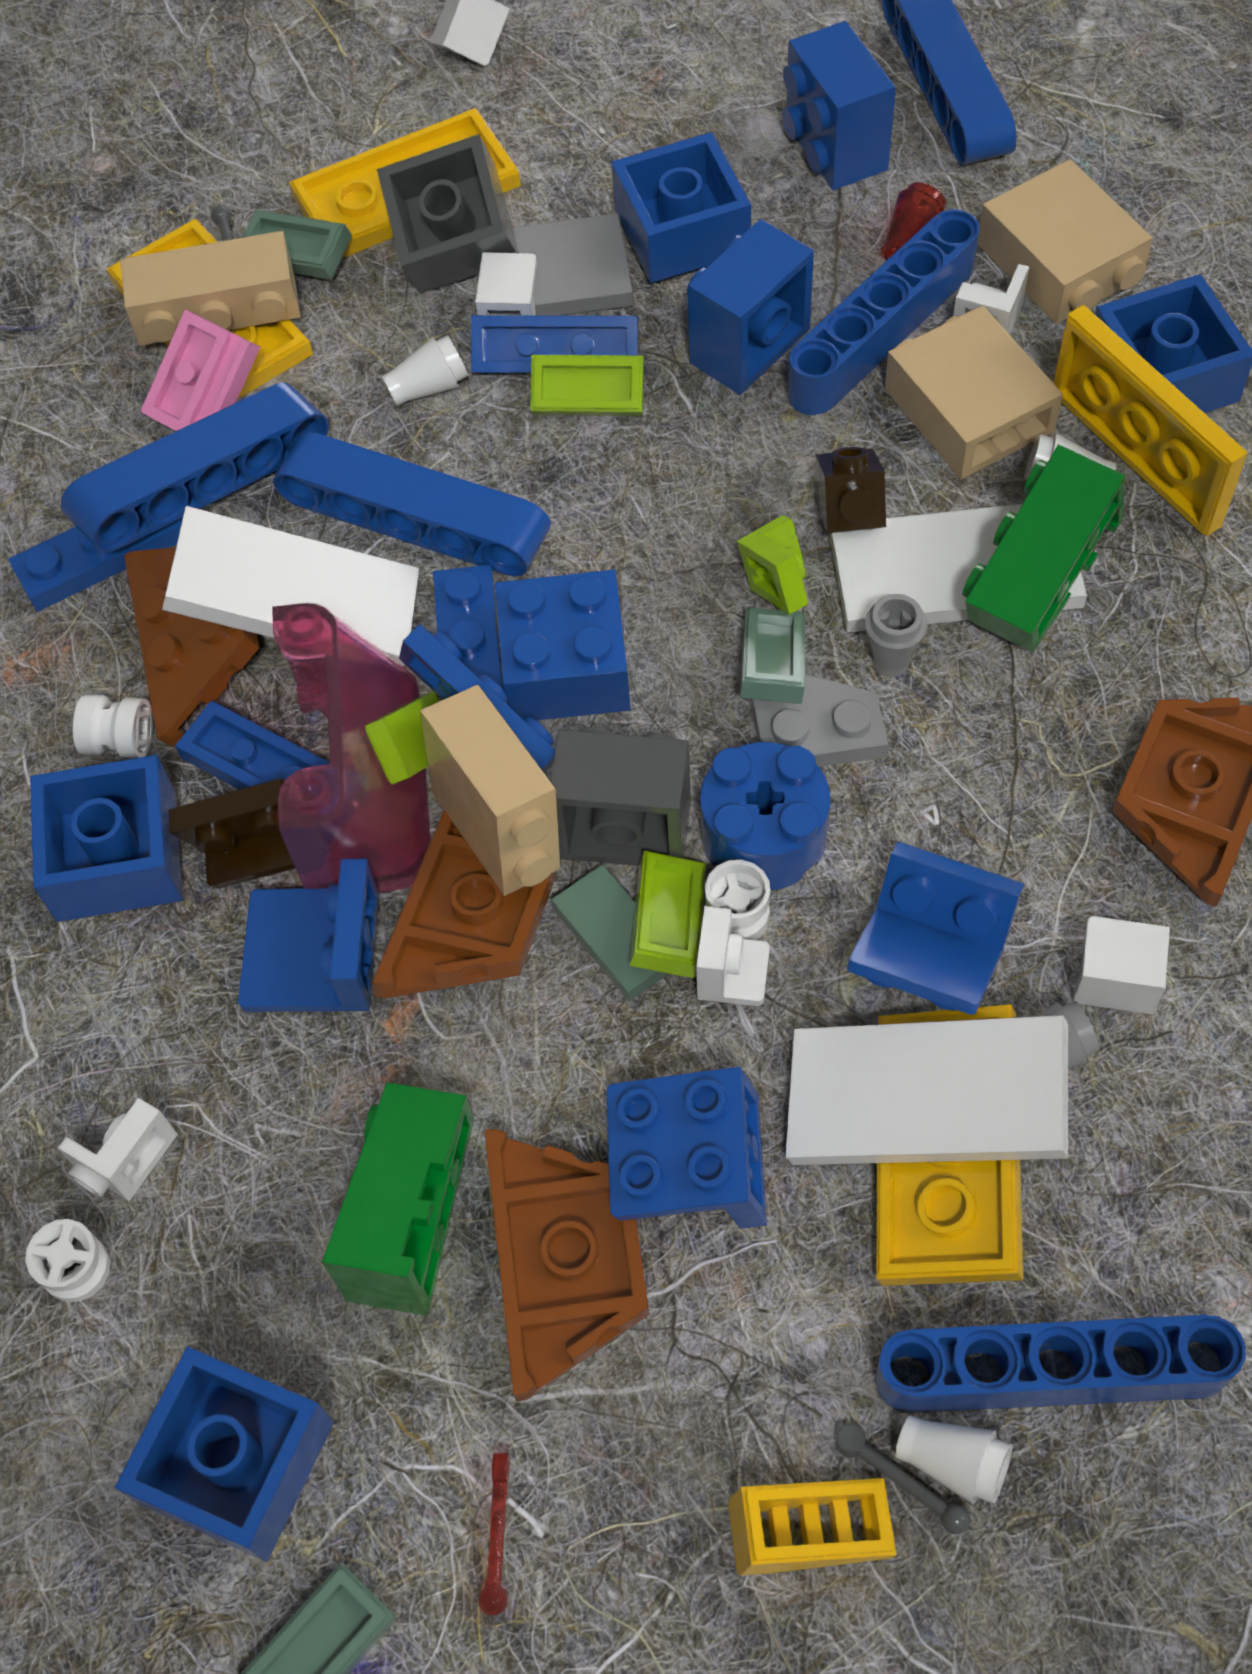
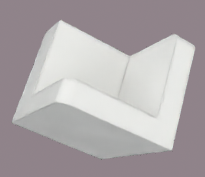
(470, 28)
(506, 284)
(1000, 303)
(1123, 965)

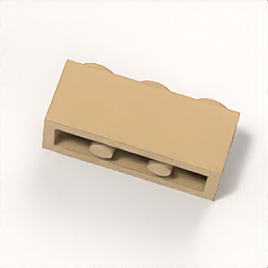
(223, 281)

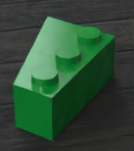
(1044, 547)
(400, 1199)

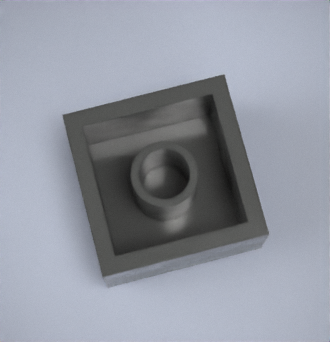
(446, 212)
(620, 795)

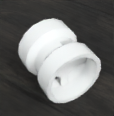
(113, 726)
(744, 890)

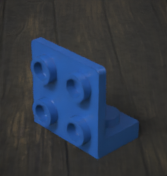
(936, 929)
(311, 946)
(686, 1147)

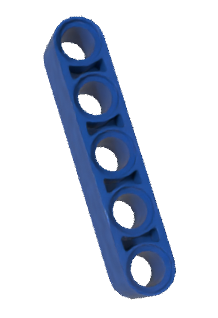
(953, 78)
(882, 312)
(189, 467)
(412, 503)
(1088, 1346)

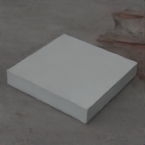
(578, 264)

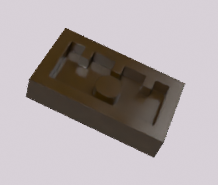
(235, 833)

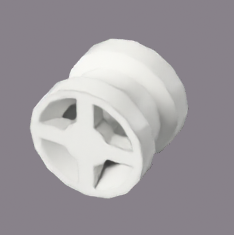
(58, 1248)

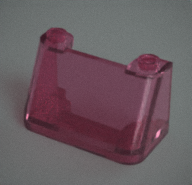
(350, 804)

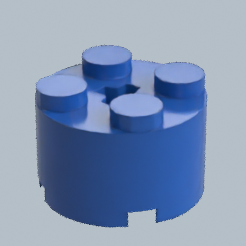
(766, 809)

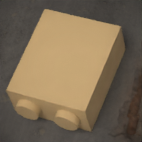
(1070, 238)
(972, 391)
(492, 789)

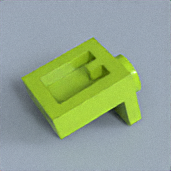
(775, 564)

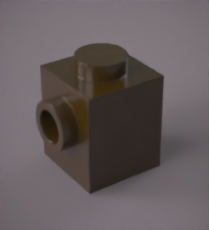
(850, 490)

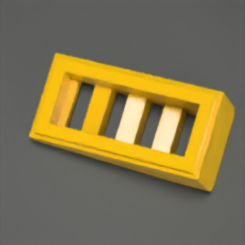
(783, 1556)

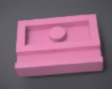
(198, 373)

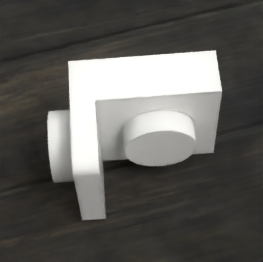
(728, 965)
(127, 1155)

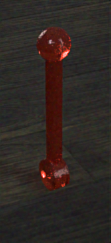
(493, 1597)

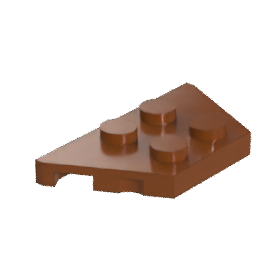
(181, 655)
(1192, 789)
(458, 923)
(563, 1260)

